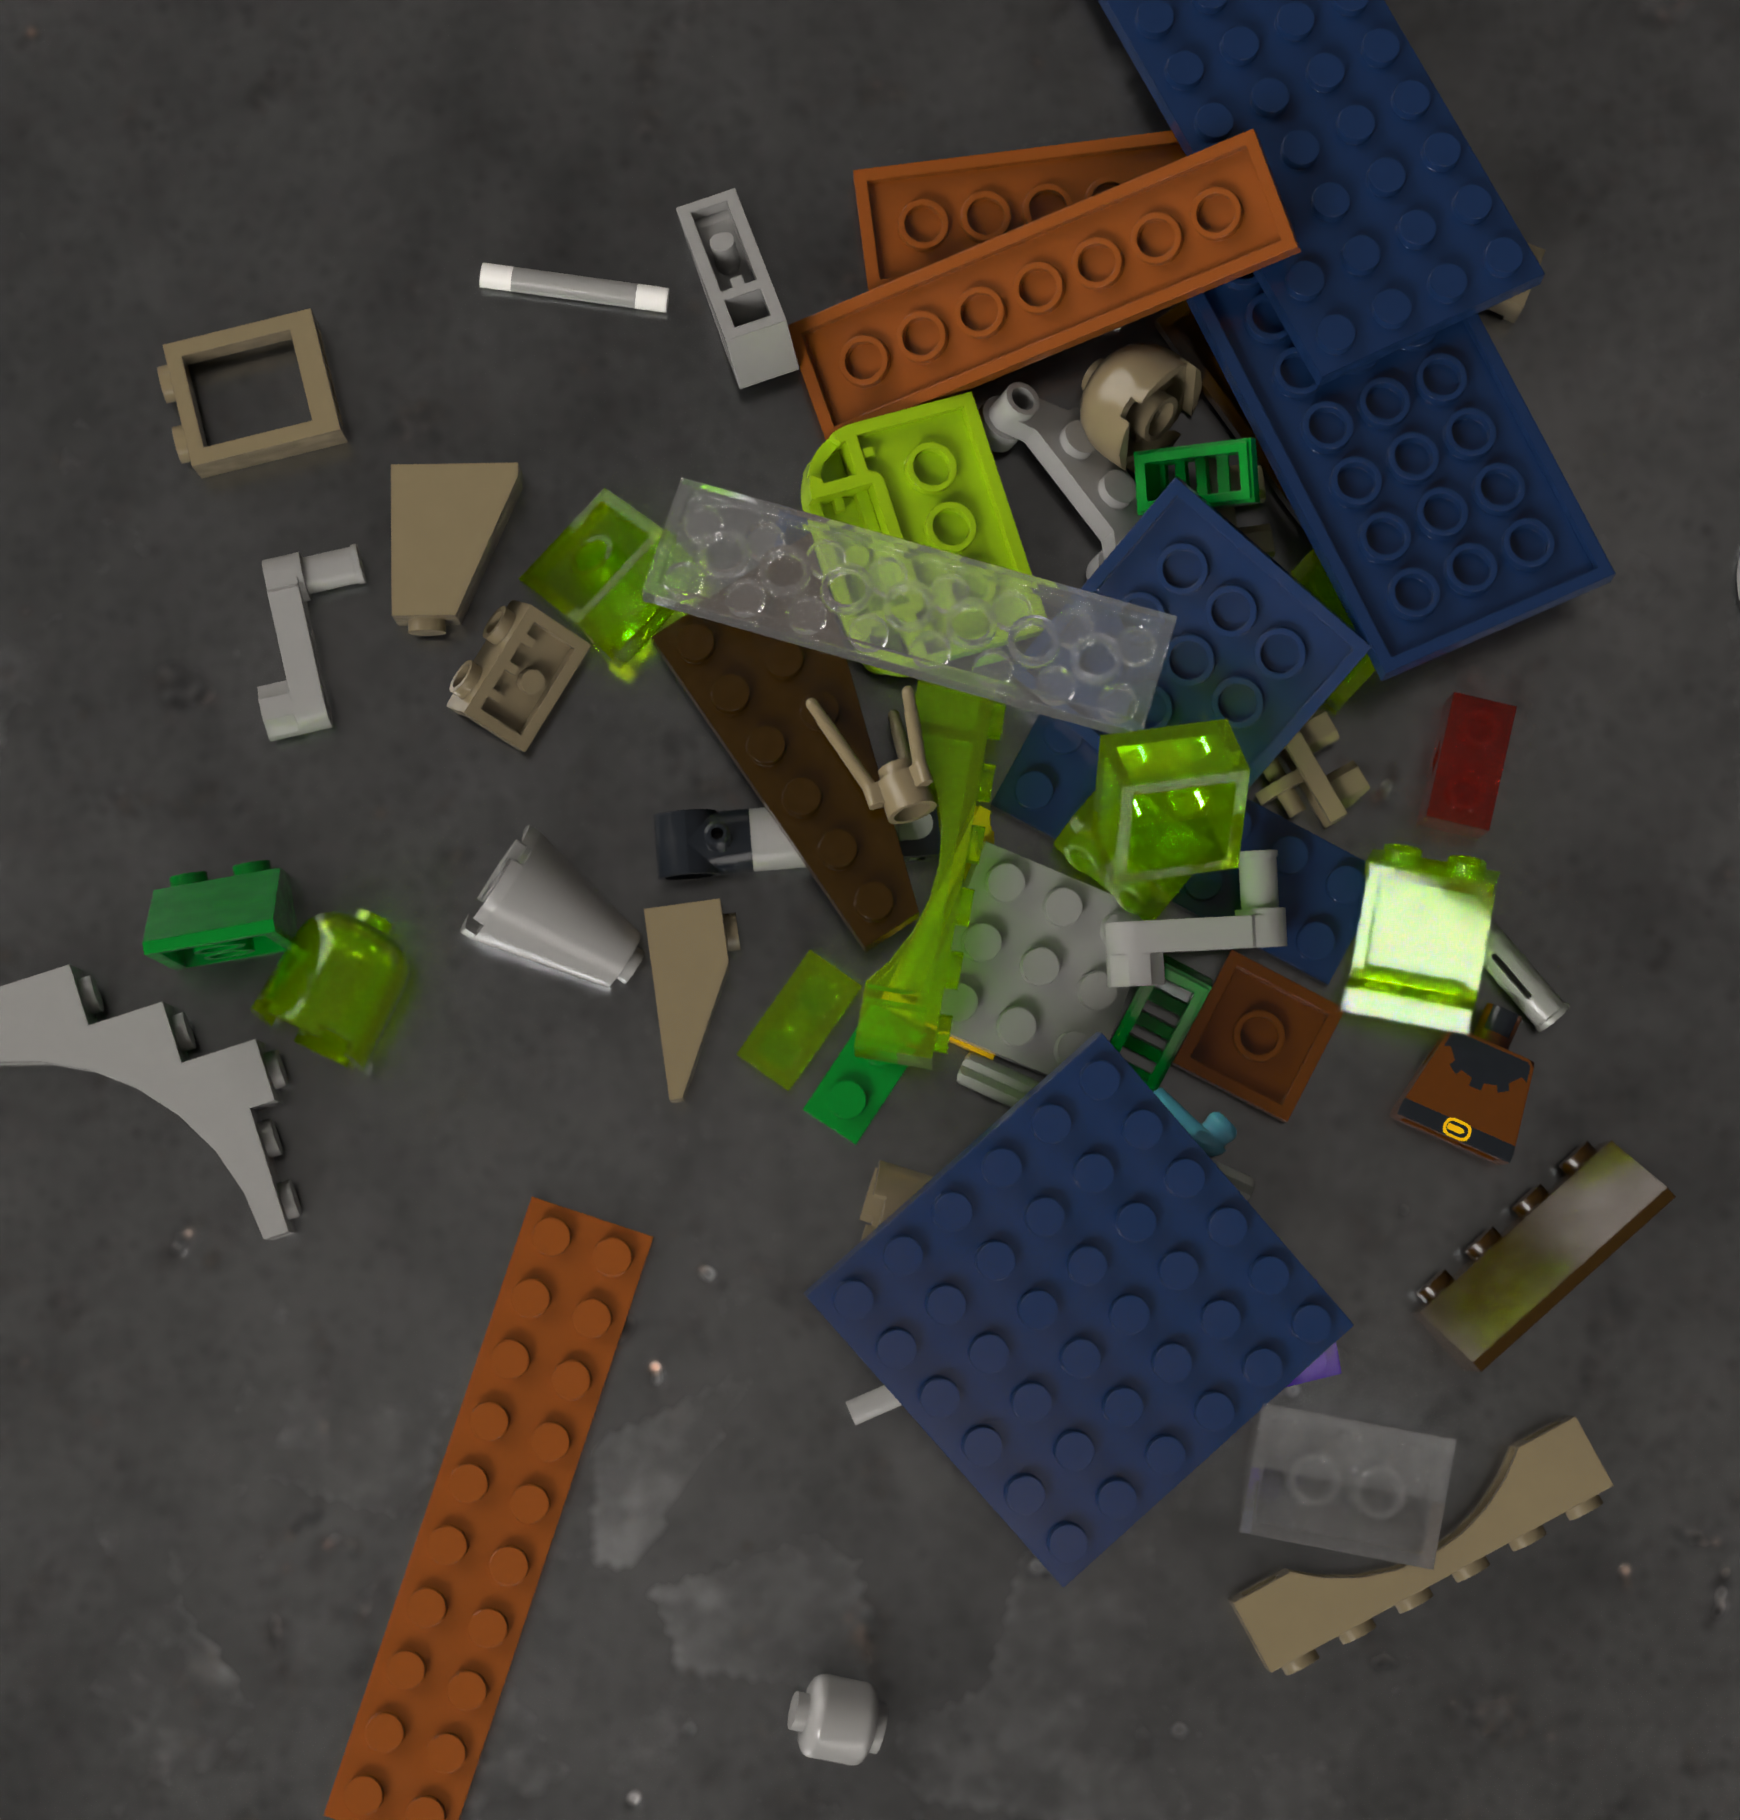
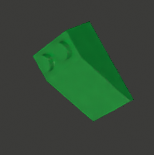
(221, 918)

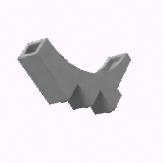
(218, 1094)

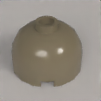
(1136, 400)

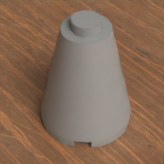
(553, 915)

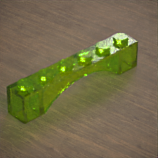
(905, 997)

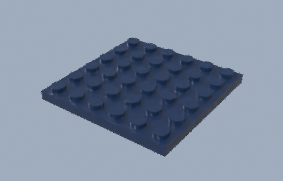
(1079, 1308)

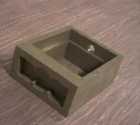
(322, 431)

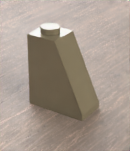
(444, 537)

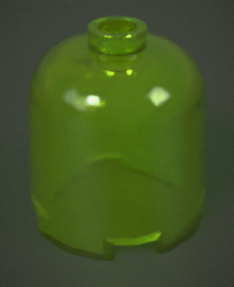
(337, 985)

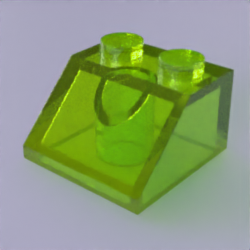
(598, 575)

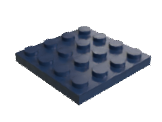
(1245, 632)

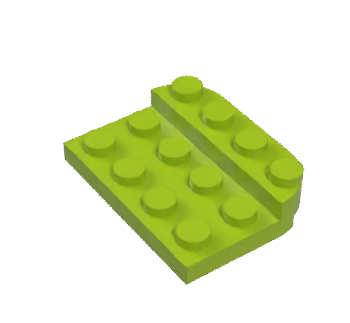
(918, 479)

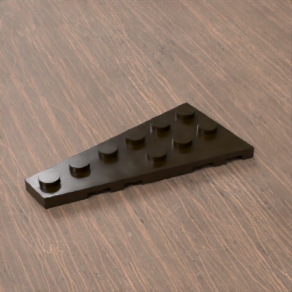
(756, 705)

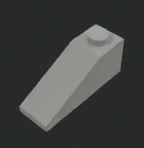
(738, 289)

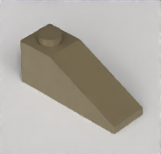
(689, 972)

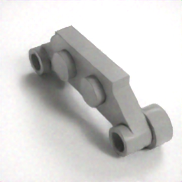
(1056, 437)

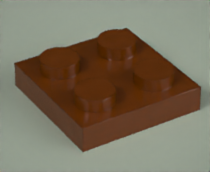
(1258, 1036)

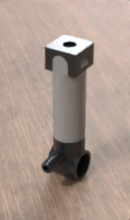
(714, 843)

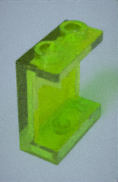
(1421, 938)

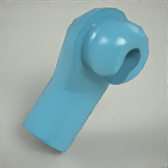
(1210, 1135)

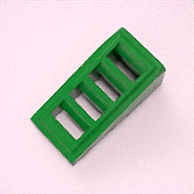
(1153, 475)
(1184, 977)

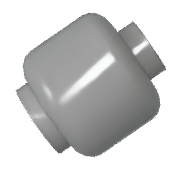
(838, 1719)

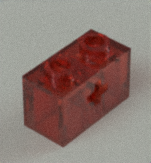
(1466, 765)

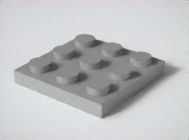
(1033, 962)

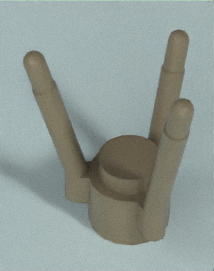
(903, 783)

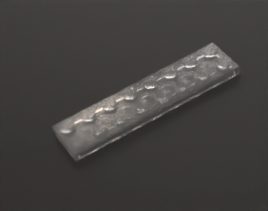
(909, 608)

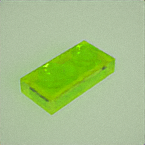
(799, 1020)

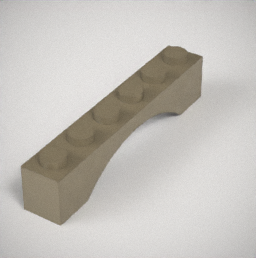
(1537, 1481)

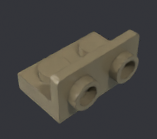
(517, 673)

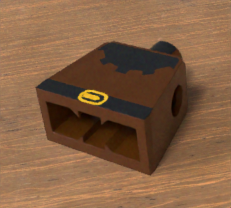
(1471, 1088)

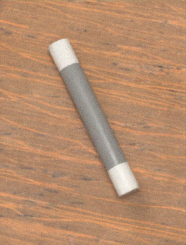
(574, 287)

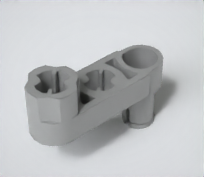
(301, 700)
(1138, 947)

